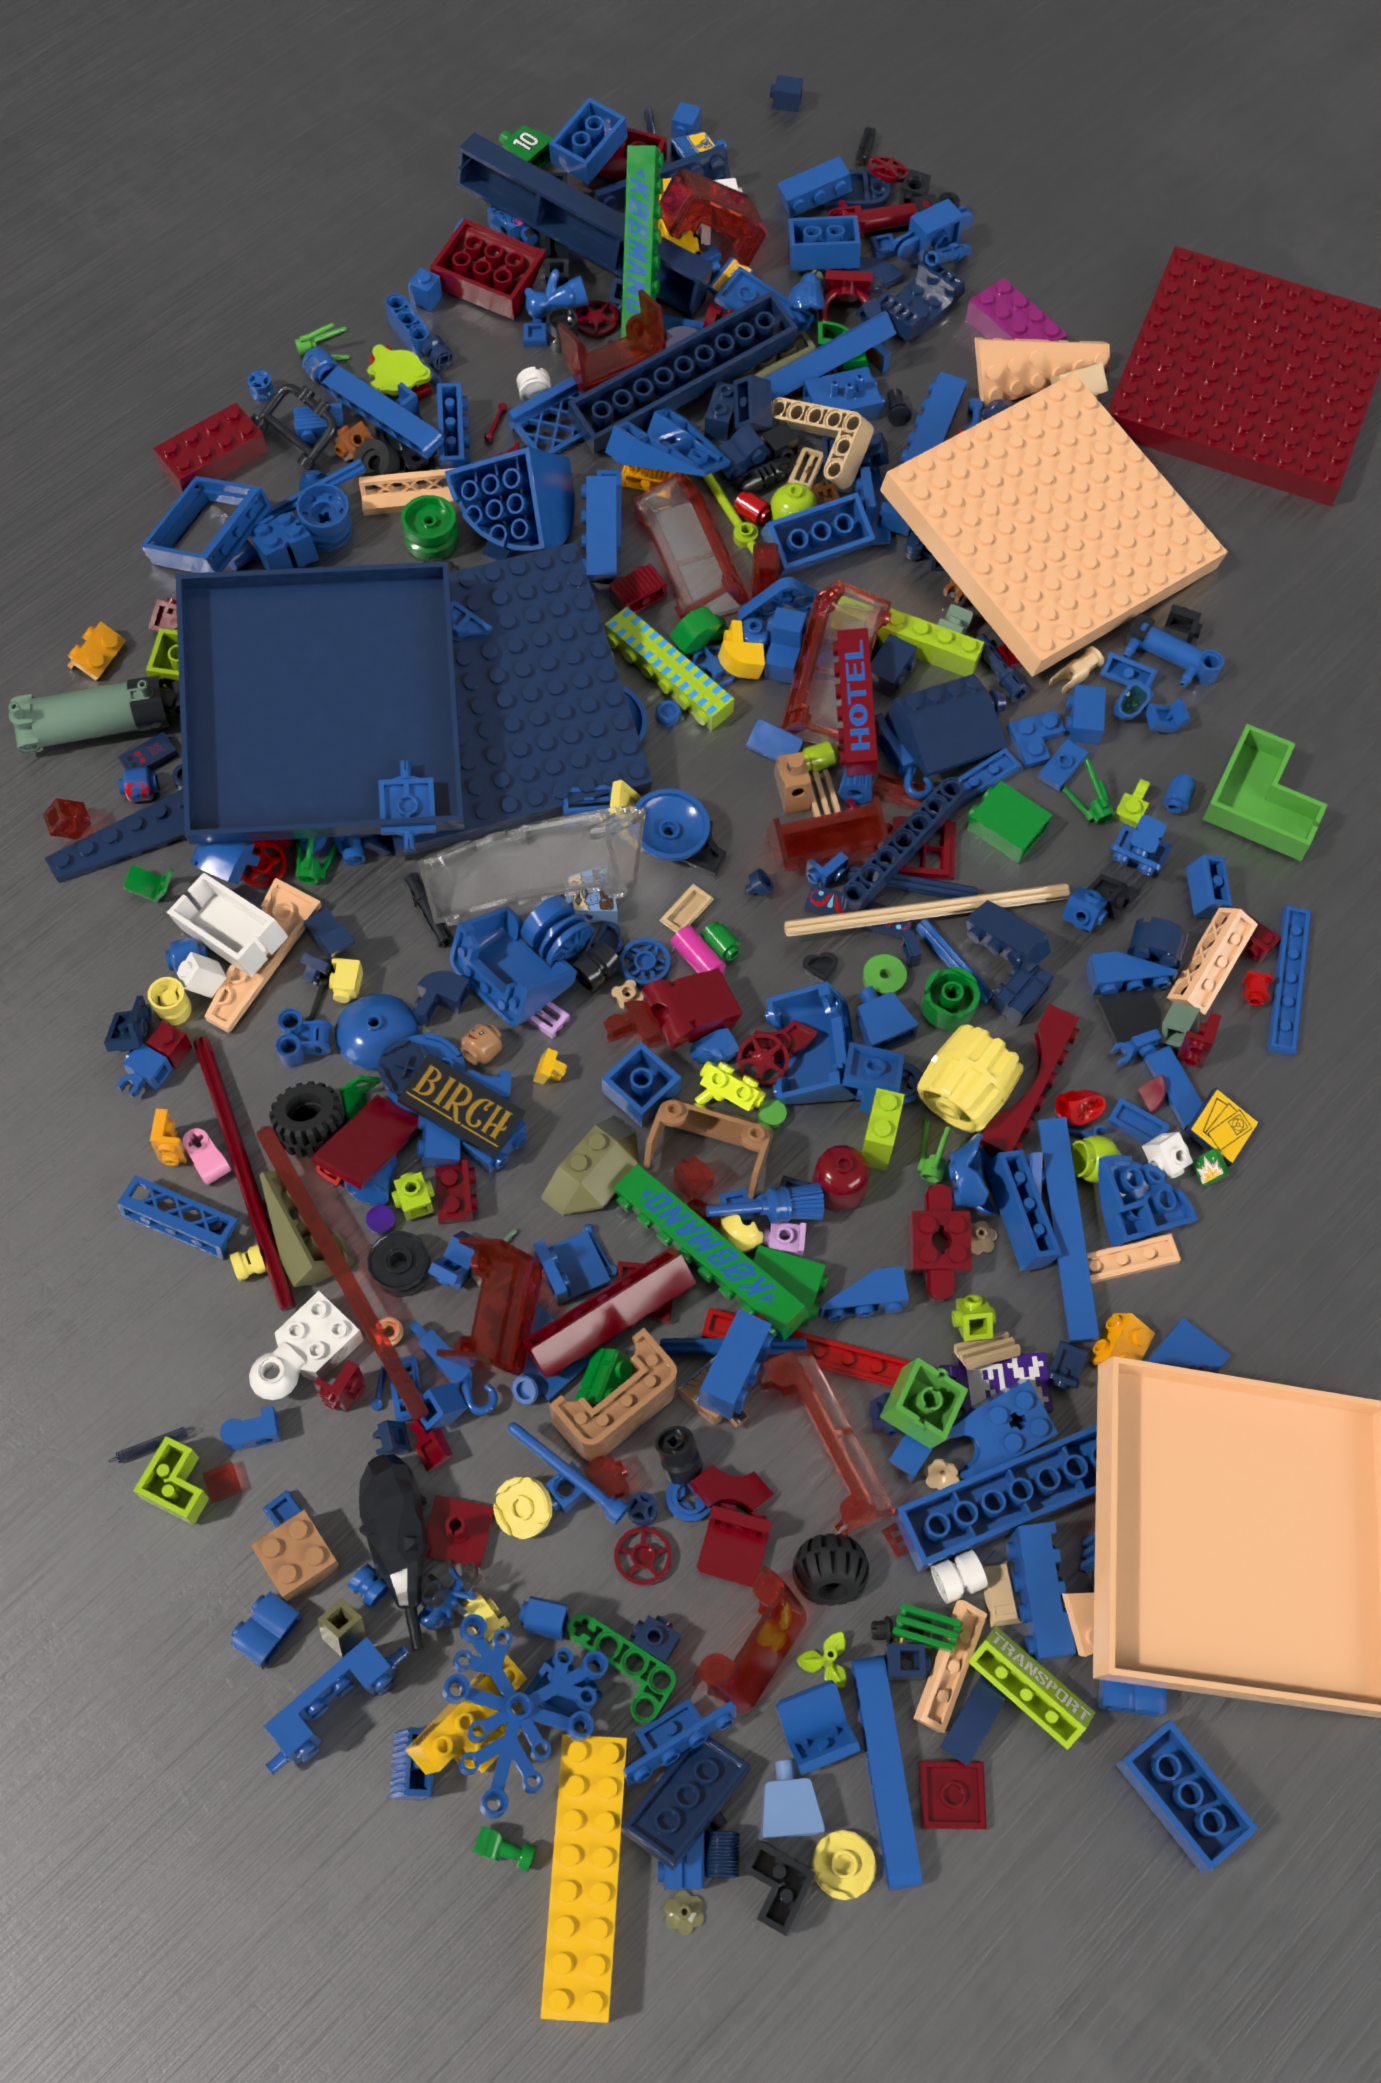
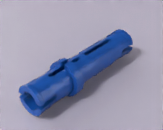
(951, 253)

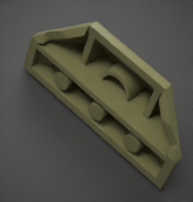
(593, 1169)

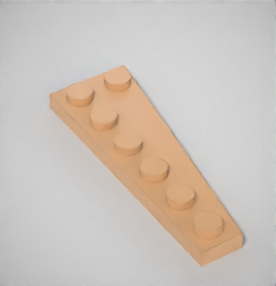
(239, 990)

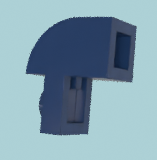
(440, 989)

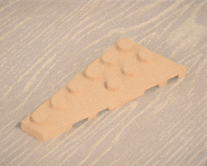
(1025, 365)

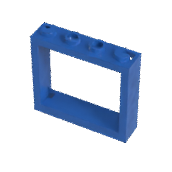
(250, 511)

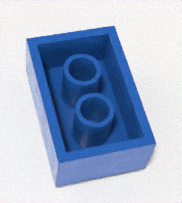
(588, 140)
(824, 243)
(736, 1365)

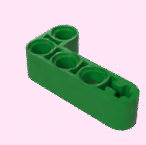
(618, 1660)

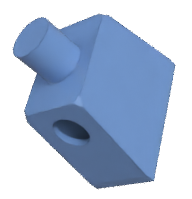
(789, 1805)

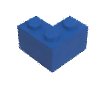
(785, 643)

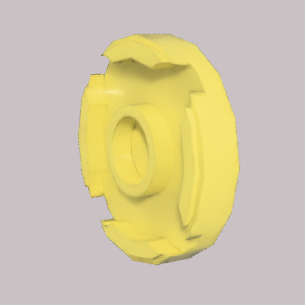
(523, 1507)
(844, 1865)

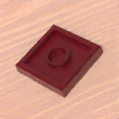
(952, 1795)

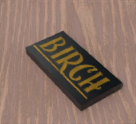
(461, 1106)

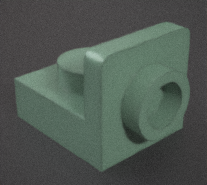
(957, 619)

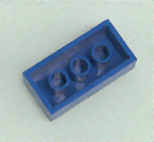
(819, 533)
(1187, 1797)

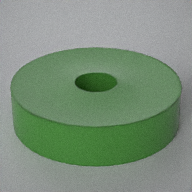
(887, 965)

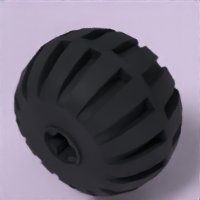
(830, 1569)

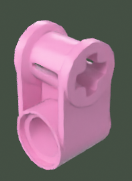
(207, 1158)

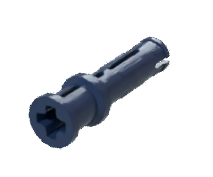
(1006, 676)

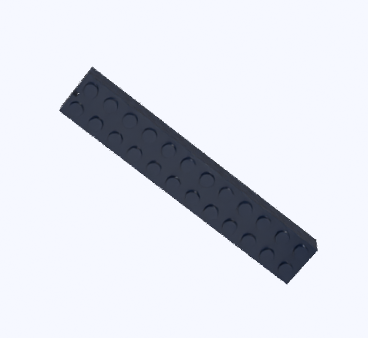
(573, 218)

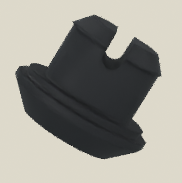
(883, 1630)

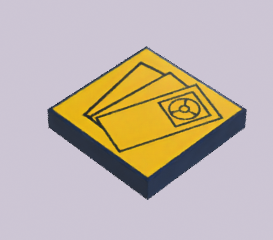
(1222, 1126)

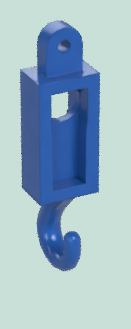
(899, 758)
(456, 1374)

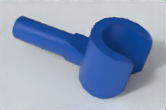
(1100, 1129)

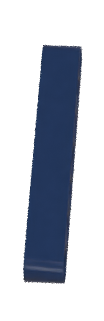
(898, 855)

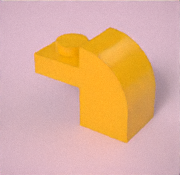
(741, 657)

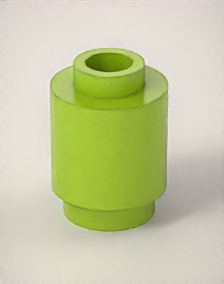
(820, 756)

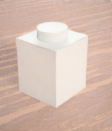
(201, 975)

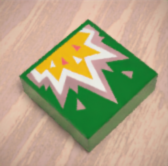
(1210, 1167)

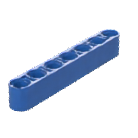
(383, 412)
(886, 1773)

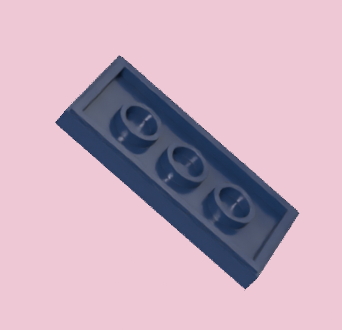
(685, 1801)

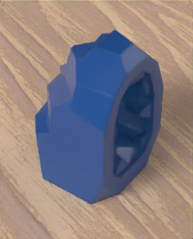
(714, 1047)

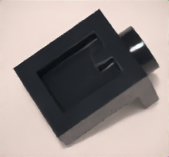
(1114, 891)

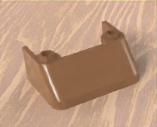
(713, 1124)

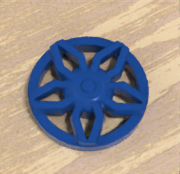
(645, 961)

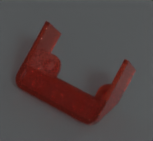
(643, 339)
(828, 835)
(503, 1308)

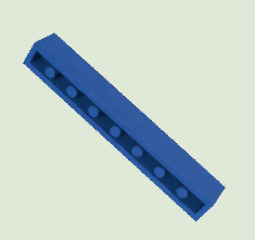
(931, 431)

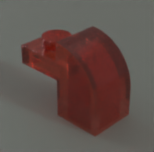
(636, 1020)

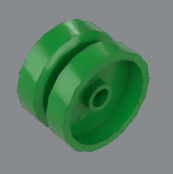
(429, 527)

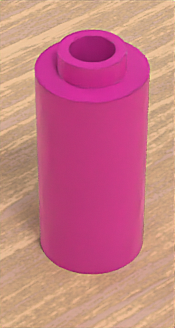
(696, 951)

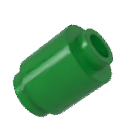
(721, 941)

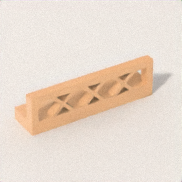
(392, 499)
(1215, 961)

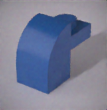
(454, 1266)

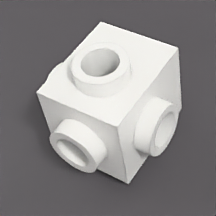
(1168, 1153)

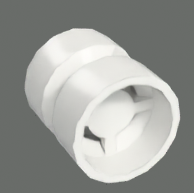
(960, 1576)

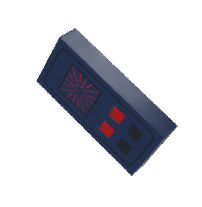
(150, 753)

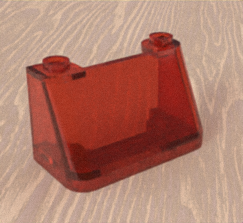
(763, 1651)

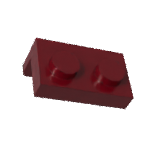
(345, 1389)

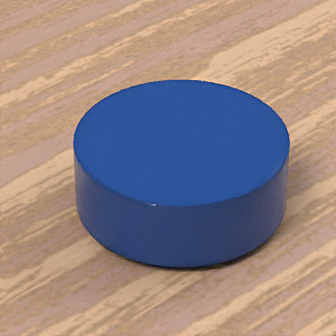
(668, 713)
(527, 1388)

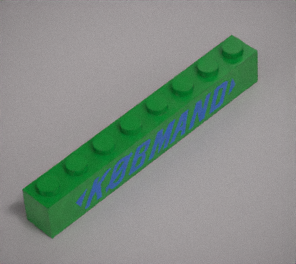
(641, 227)
(710, 1252)

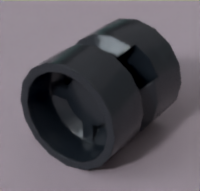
(560, 315)
(599, 964)
(678, 1454)

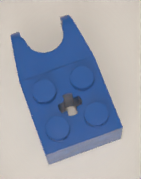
(990, 1428)

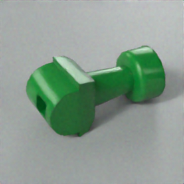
(493, 1846)

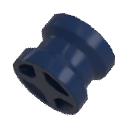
(639, 1504)

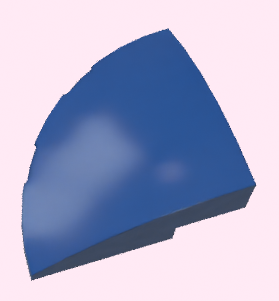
(1139, 1200)

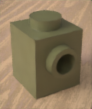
(341, 1628)

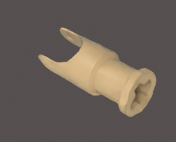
(1078, 669)

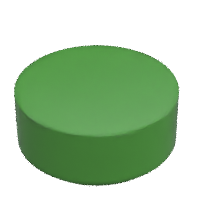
(772, 1113)

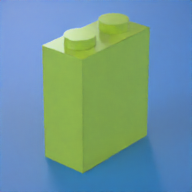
(882, 1128)

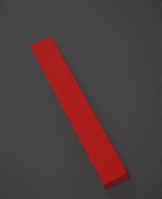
(829, 1354)

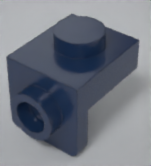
(1067, 1365)

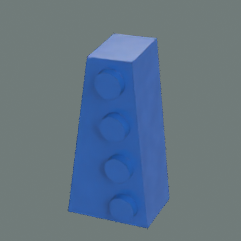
(1040, 1592)

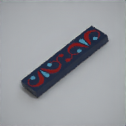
(827, 902)

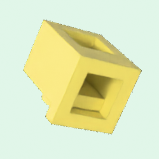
(346, 979)
(489, 1612)

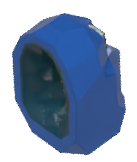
(1132, 700)

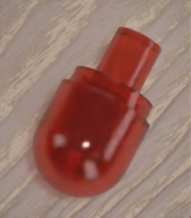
(699, 1208)

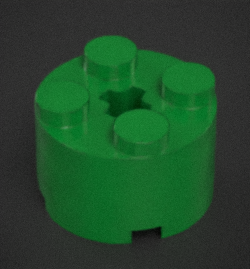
(950, 998)

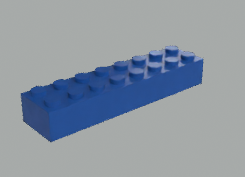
(1000, 1500)

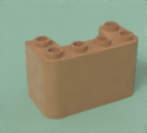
(646, 1392)

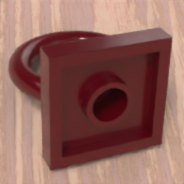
(846, 287)

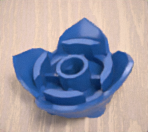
(968, 1172)

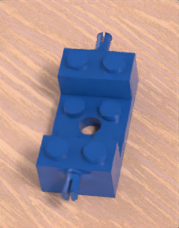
(290, 1726)

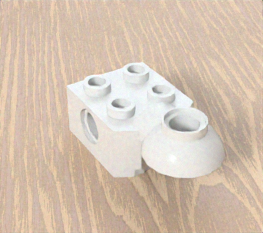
(307, 1343)

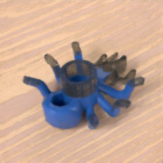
(441, 1599)

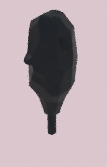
(396, 1533)

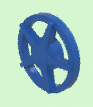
(712, 665)

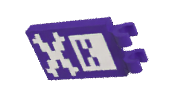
(992, 1378)

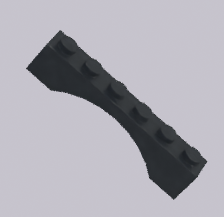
(557, 254)

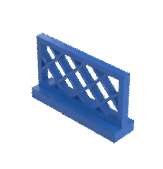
(540, 405)

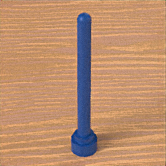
(612, 1507)

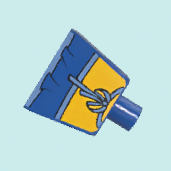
(692, 144)

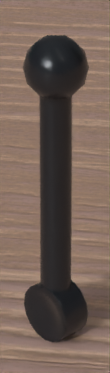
(323, 982)

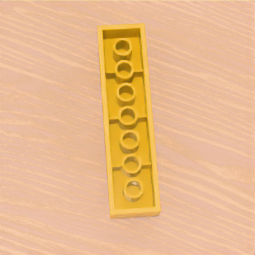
(584, 1880)

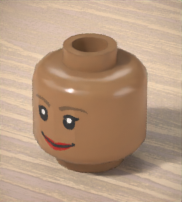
(481, 1044)

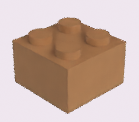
(295, 1556)

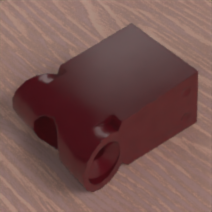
(692, 1006)

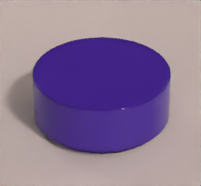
(380, 1220)

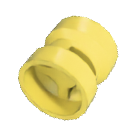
(241, 1263)

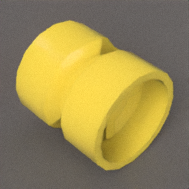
(169, 1000)

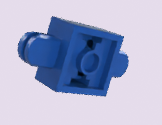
(933, 230)

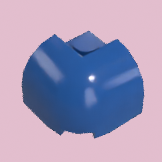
(225, 859)

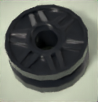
(395, 1247)

